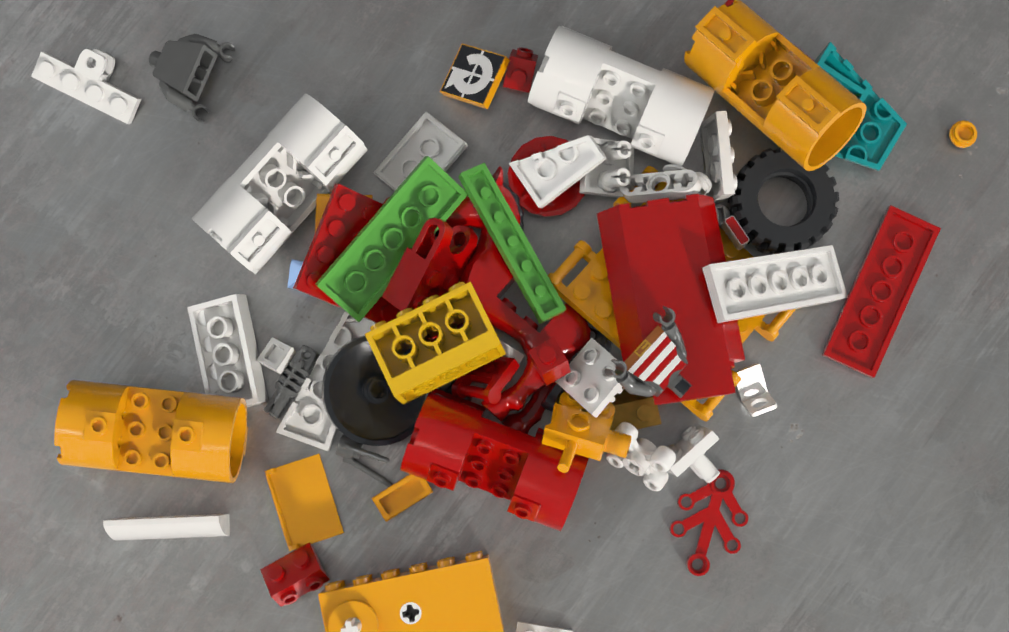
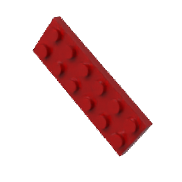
(881, 291)

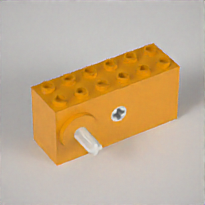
(447, 596)

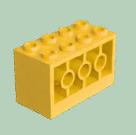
(440, 361)

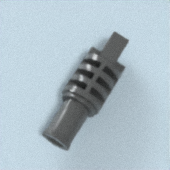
(292, 380)

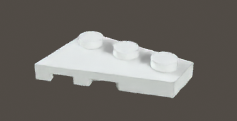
(557, 169)

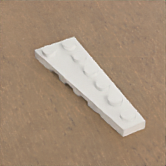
(307, 417)

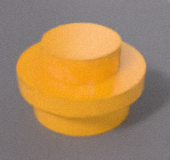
(963, 134)

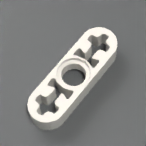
(671, 191)

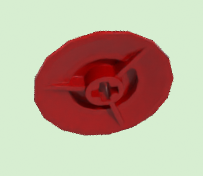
(564, 202)

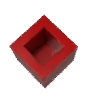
(549, 361)

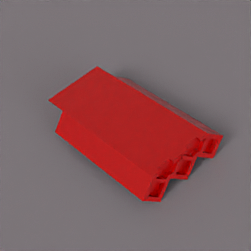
(657, 261)

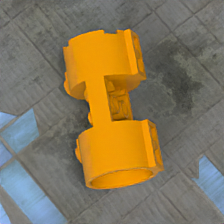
(774, 84)
(151, 431)

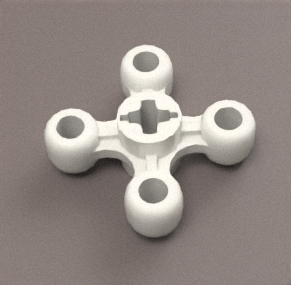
(644, 459)

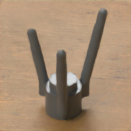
(351, 449)

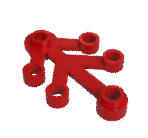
(711, 518)

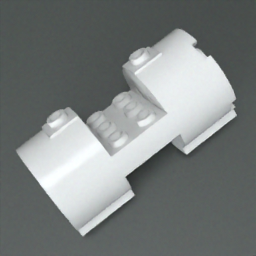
(592, 83)
(280, 183)

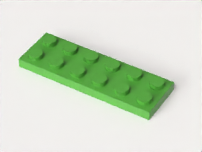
(370, 260)

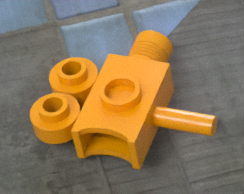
(582, 433)

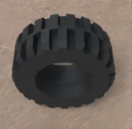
(768, 235)

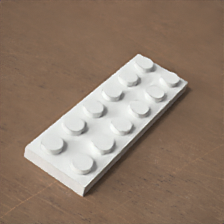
(774, 283)

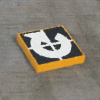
(474, 76)

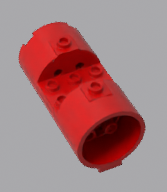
(460, 445)

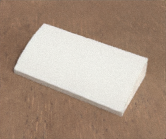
(228, 349)
(168, 527)

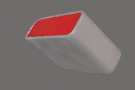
(735, 232)

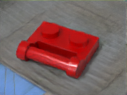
(495, 374)

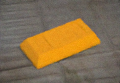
(401, 496)

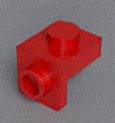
(520, 69)

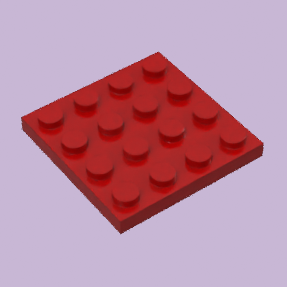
(340, 223)

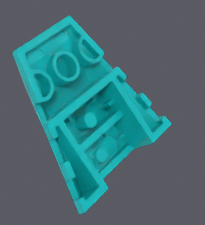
(880, 124)

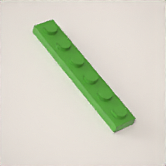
(512, 243)

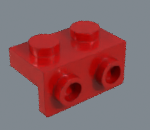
(294, 575)

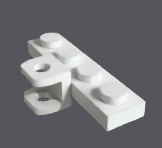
(88, 82)

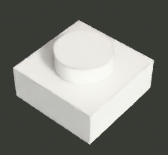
(276, 355)

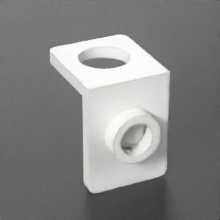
(753, 390)

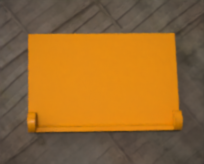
(304, 502)

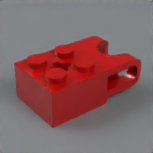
(430, 264)

